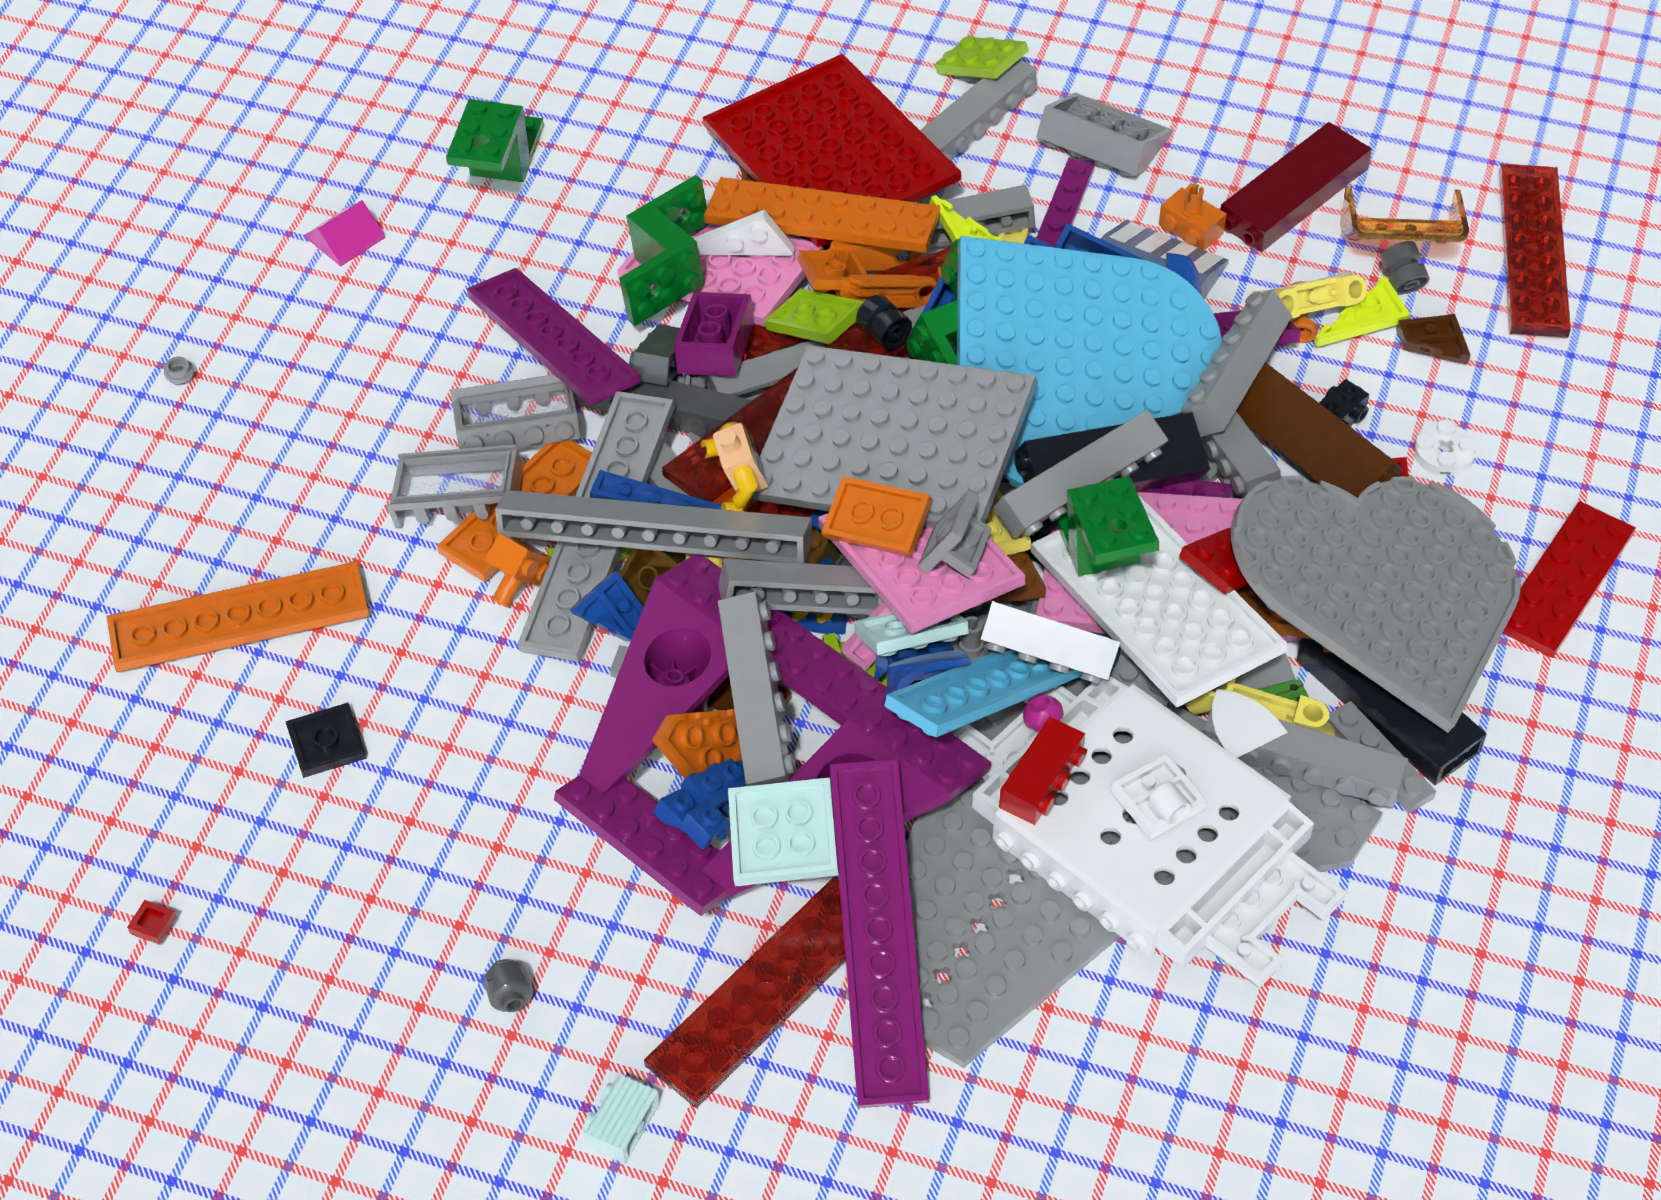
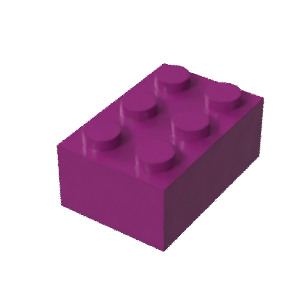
(714, 334)

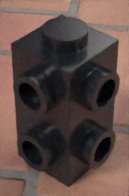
(1347, 402)

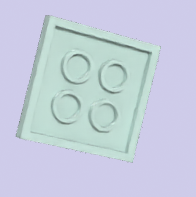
(782, 832)

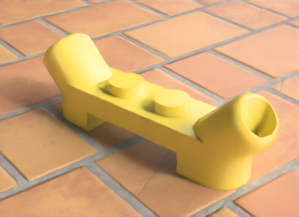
(1323, 293)
(1305, 712)

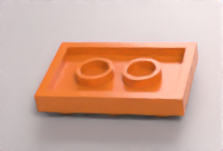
(877, 516)

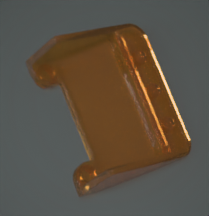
(1438, 231)

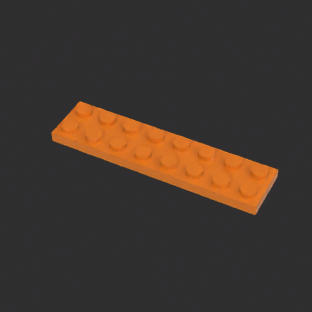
(827, 214)
(236, 616)

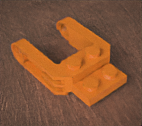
(845, 268)

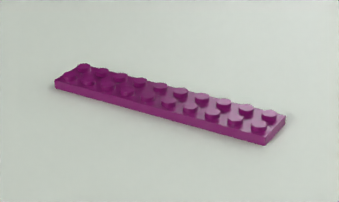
(878, 935)

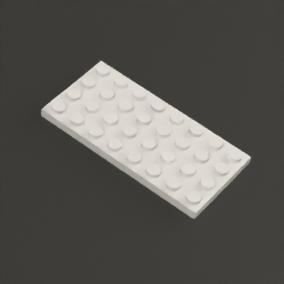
(1168, 616)

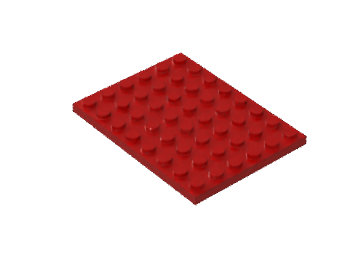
(832, 135)

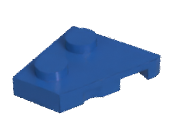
(611, 607)

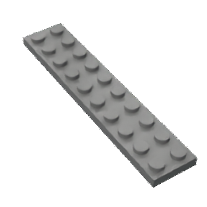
(625, 448)

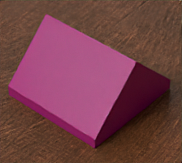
(346, 234)

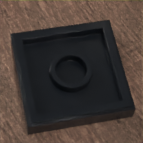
(325, 740)

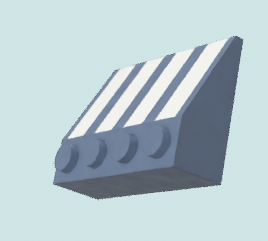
(1154, 246)

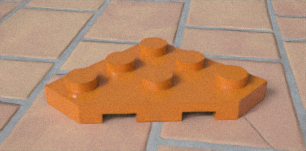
(698, 740)

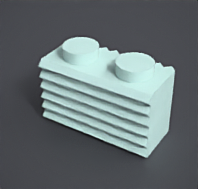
(621, 1118)

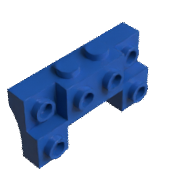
(703, 802)

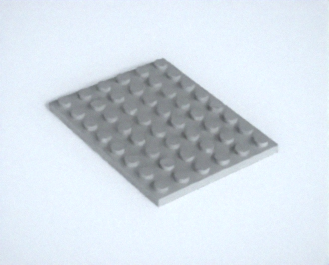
(894, 426)

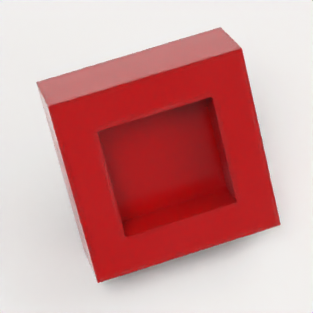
(152, 922)

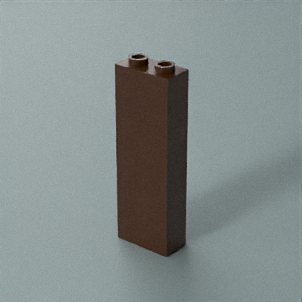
(1312, 435)

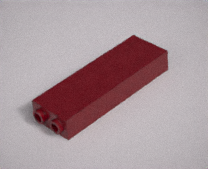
(1295, 186)

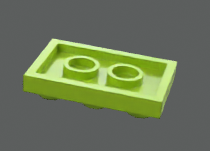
(981, 57)
(814, 316)

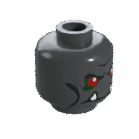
(508, 985)

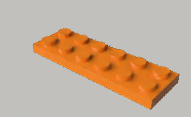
(552, 470)

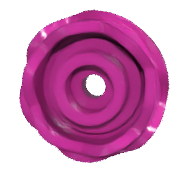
(1039, 709)

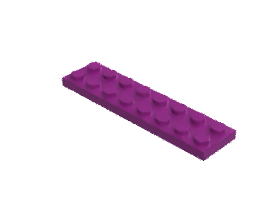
(553, 336)

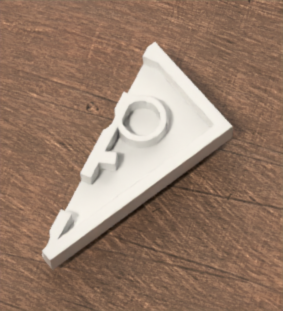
(747, 236)

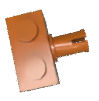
(1192, 217)
(519, 564)

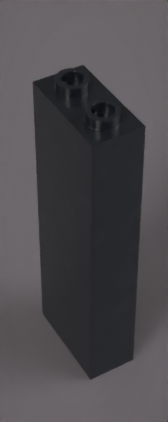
(1181, 459)
(1413, 735)

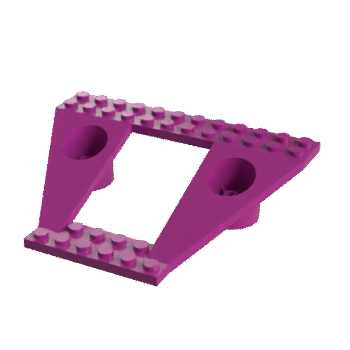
(674, 668)

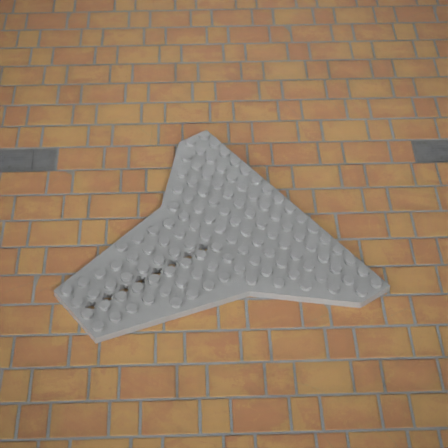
(1040, 932)

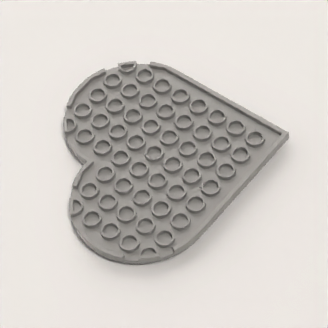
(1388, 581)

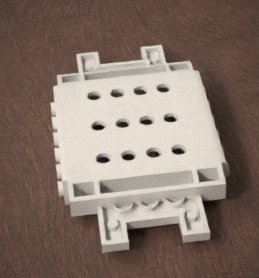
(1217, 900)

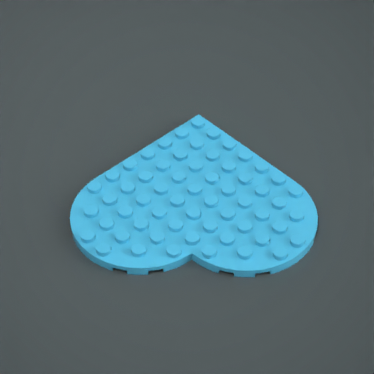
(1091, 327)

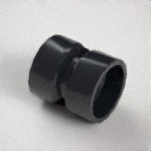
(884, 322)

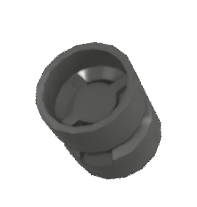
(1403, 264)

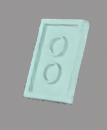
(887, 634)

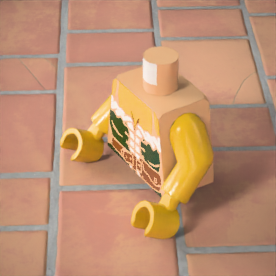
(739, 462)

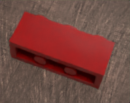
(1043, 771)

